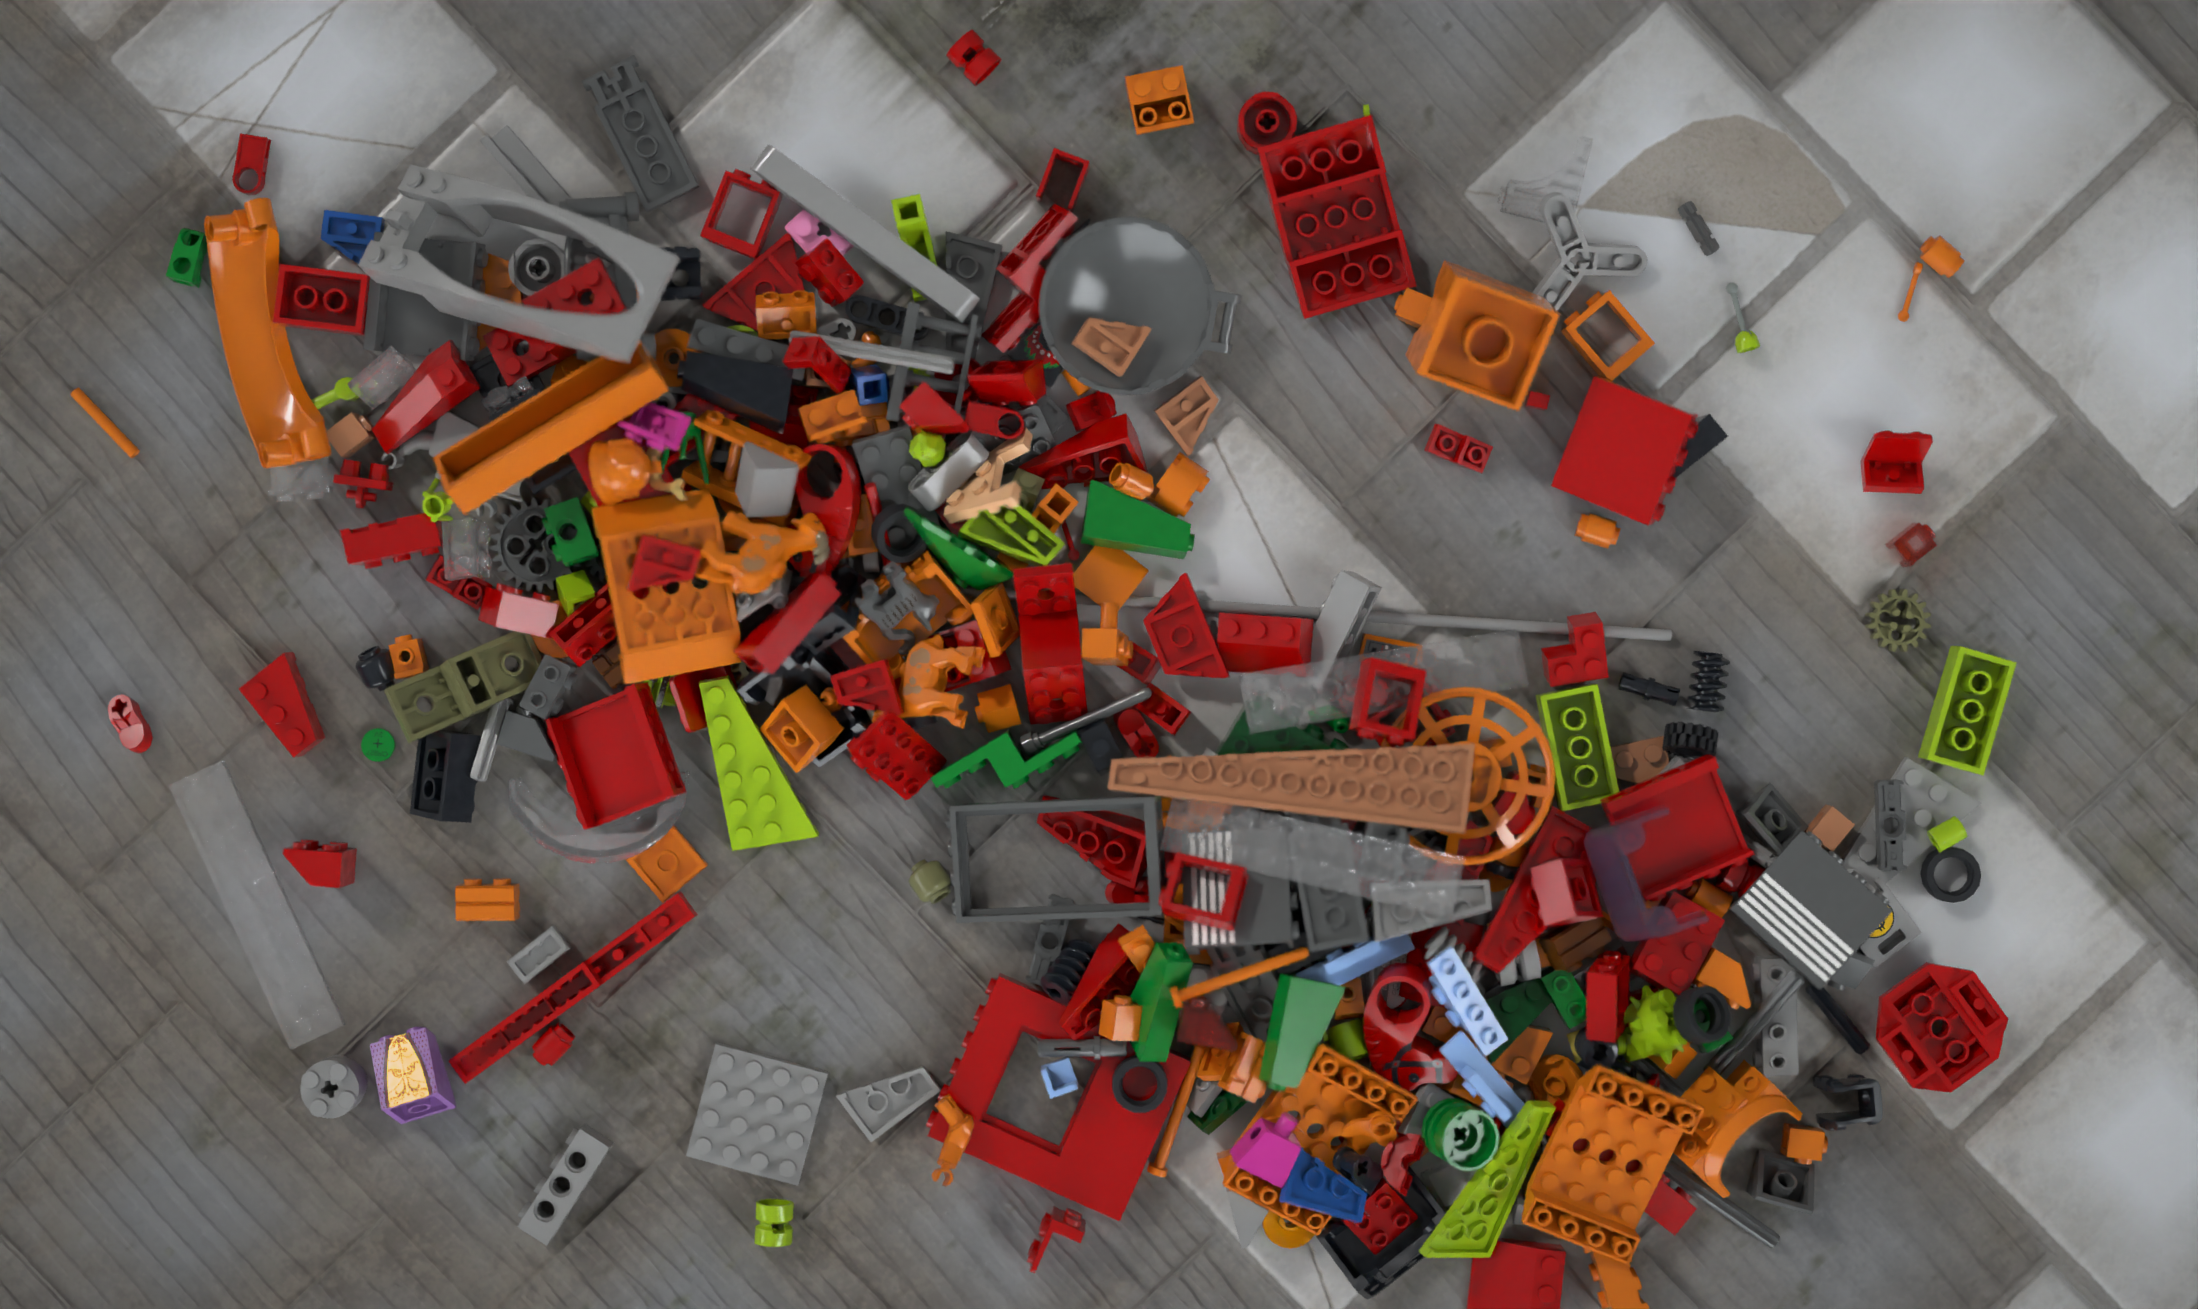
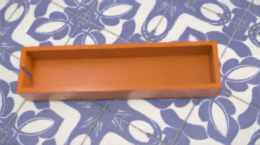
(547, 427)

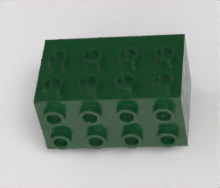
(1297, 738)

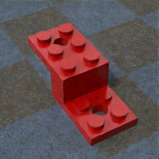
(1026, 275)
(559, 296)

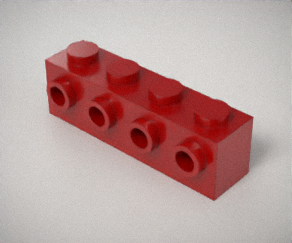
(590, 626)

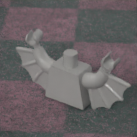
(438, 437)

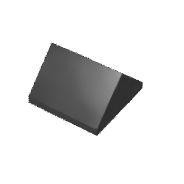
(1771, 819)
(1782, 1182)

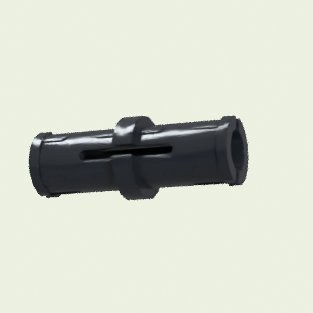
(1649, 689)

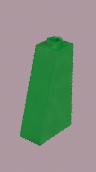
(1132, 525)
(1166, 968)
(1296, 1028)

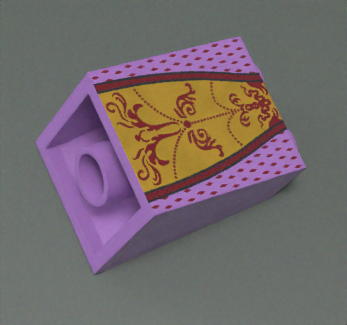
(411, 1075)

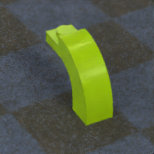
(914, 229)

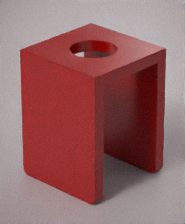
(1070, 159)

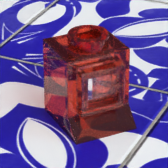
(1913, 543)

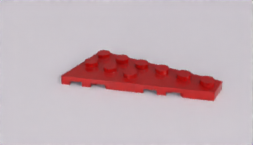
(1518, 916)

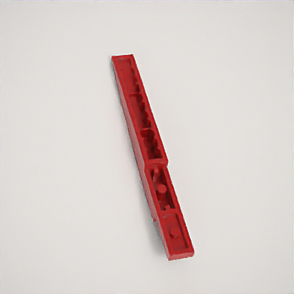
(573, 987)

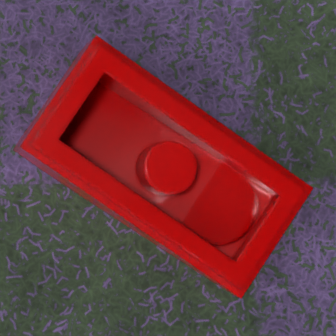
(1142, 665)

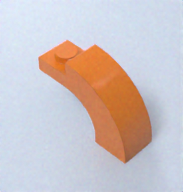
(1051, 513)

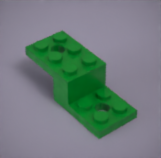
(1007, 760)

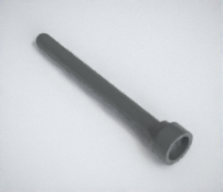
(1034, 742)

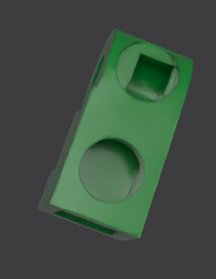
(188, 258)

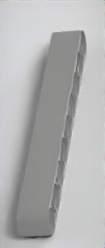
(865, 233)

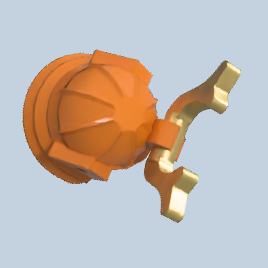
(623, 468)

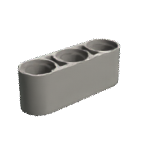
(960, 461)

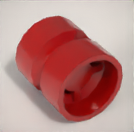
(981, 64)
(1738, 878)

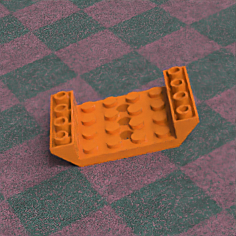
(667, 631)
(1329, 1094)
(1595, 1199)

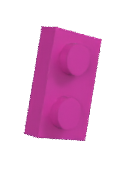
(657, 425)

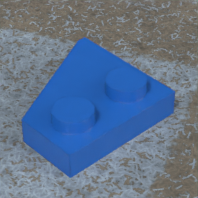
(350, 232)

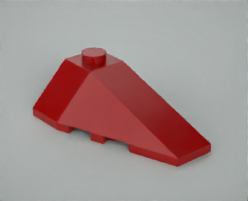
(431, 392)
(1089, 454)
(1104, 838)
(1106, 976)

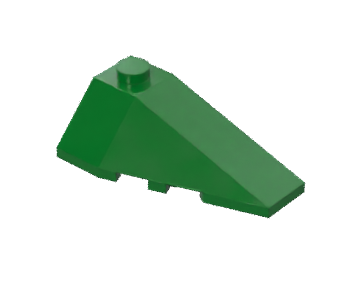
(959, 557)

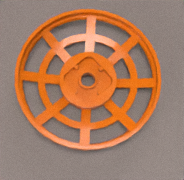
(1487, 770)

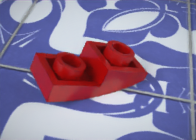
(1458, 448)
(466, 590)

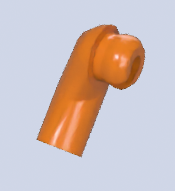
(830, 700)

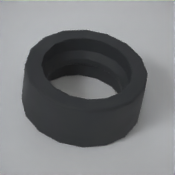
(879, 526)
(1971, 884)
(1685, 1020)
(1133, 1105)

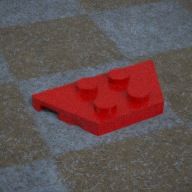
(768, 273)
(1183, 634)

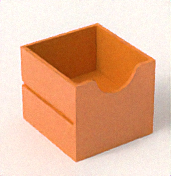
(1482, 336)

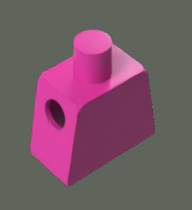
(1268, 1149)

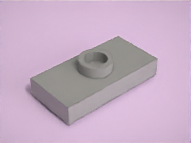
(539, 954)
(1202, 1096)

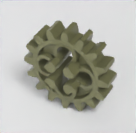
(1889, 607)

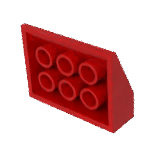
(1518, 1276)

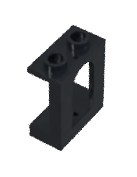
(835, 621)

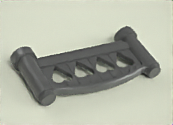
(614, 213)

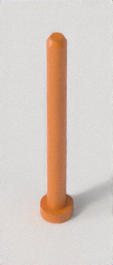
(1237, 975)
(1158, 1166)

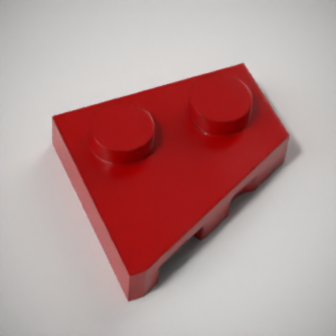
(868, 687)

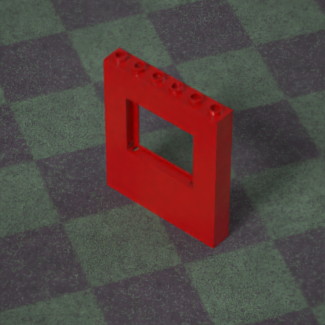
(1103, 1141)

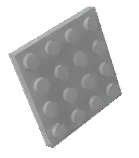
(757, 1114)

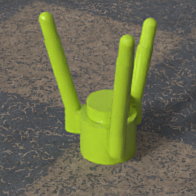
(436, 503)

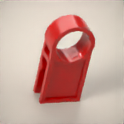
(251, 154)
(985, 417)

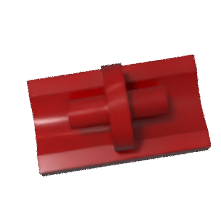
(351, 476)

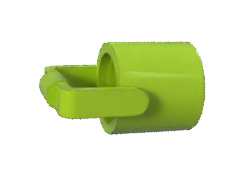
(1348, 1039)

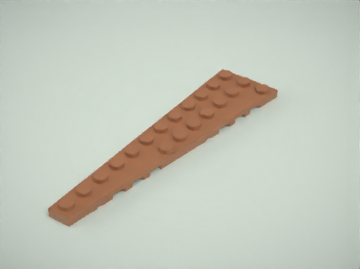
(1377, 785)

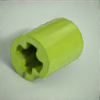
(1947, 834)

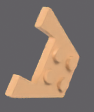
(983, 488)

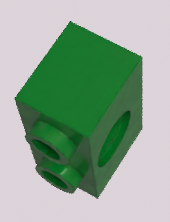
(565, 515)
(1566, 996)

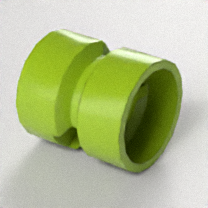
(778, 1213)

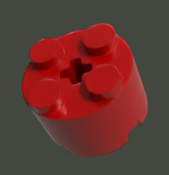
(1262, 106)

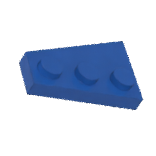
(1322, 1190)

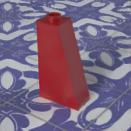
(786, 627)

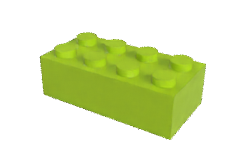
(1967, 710)
(1579, 746)

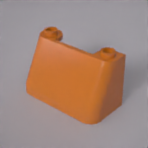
(930, 580)

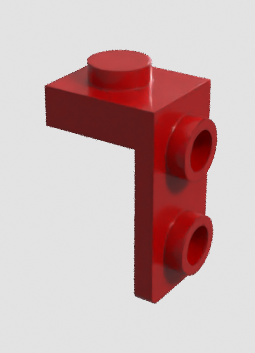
(817, 354)

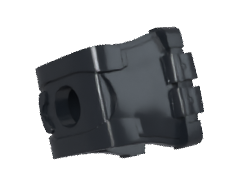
(690, 262)
(1869, 1109)

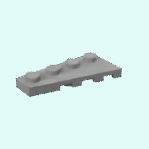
(1394, 921)

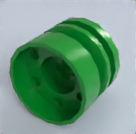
(1472, 1141)

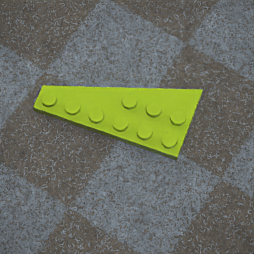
(752, 784)
(1484, 1204)

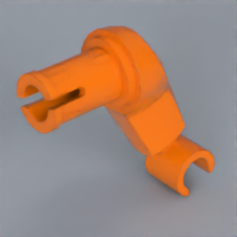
(956, 1140)

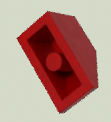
(931, 413)

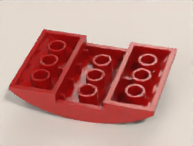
(1336, 217)

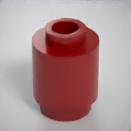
(553, 1044)

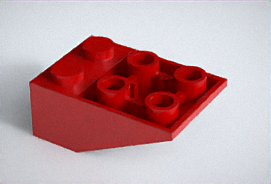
(971, 636)

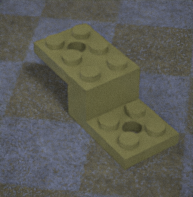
(464, 685)

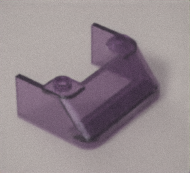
(1607, 853)

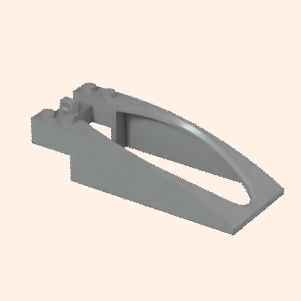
(427, 192)

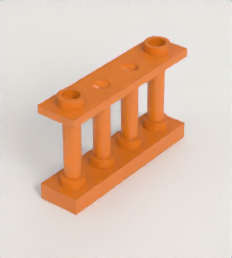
(724, 483)

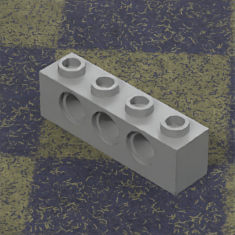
(544, 1225)

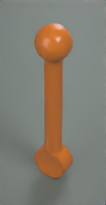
(1904, 315)

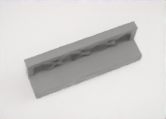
(524, 167)

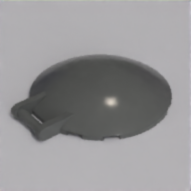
(1140, 277)

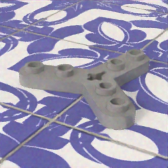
(1568, 240)

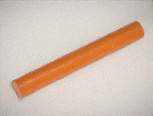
(104, 422)

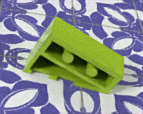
(1013, 534)

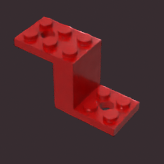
(1050, 643)

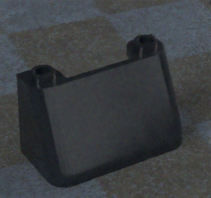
(813, 670)
(1372, 1272)

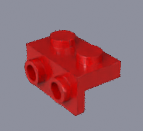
(829, 273)

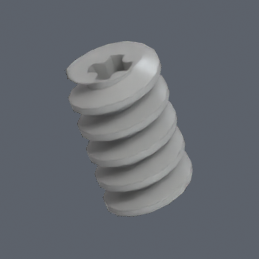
(1440, 942)

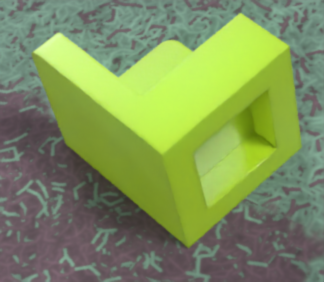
(574, 589)

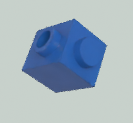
(869, 384)

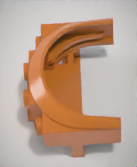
(1729, 1111)

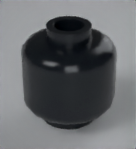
(376, 668)

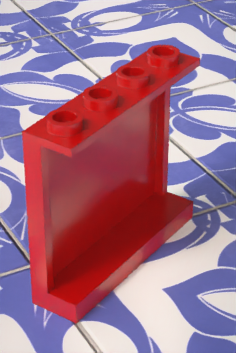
(1625, 451)
(615, 756)
(1692, 839)

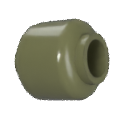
(930, 881)

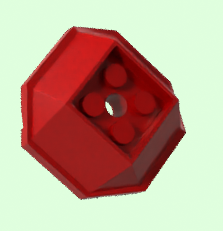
(1969, 1033)

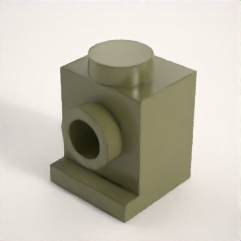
(1031, 488)

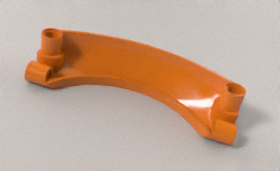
(257, 351)

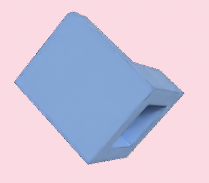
(1059, 1077)

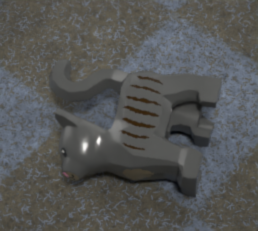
(895, 603)

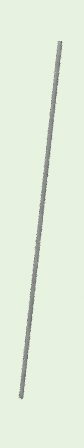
(1374, 616)

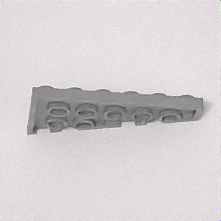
(1926, 804)

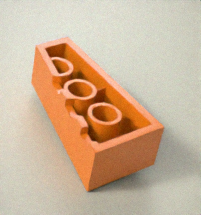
(1516, 1061)
(1617, 1282)

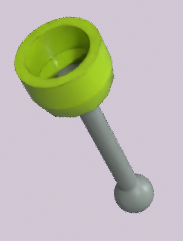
(1745, 339)

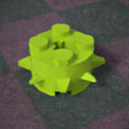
(1654, 1024)

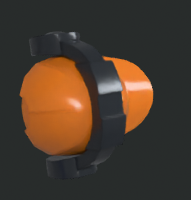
(1502, 871)

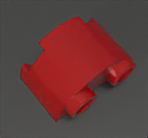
(1398, 1157)

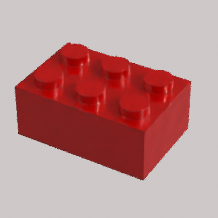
(321, 300)
(1676, 958)

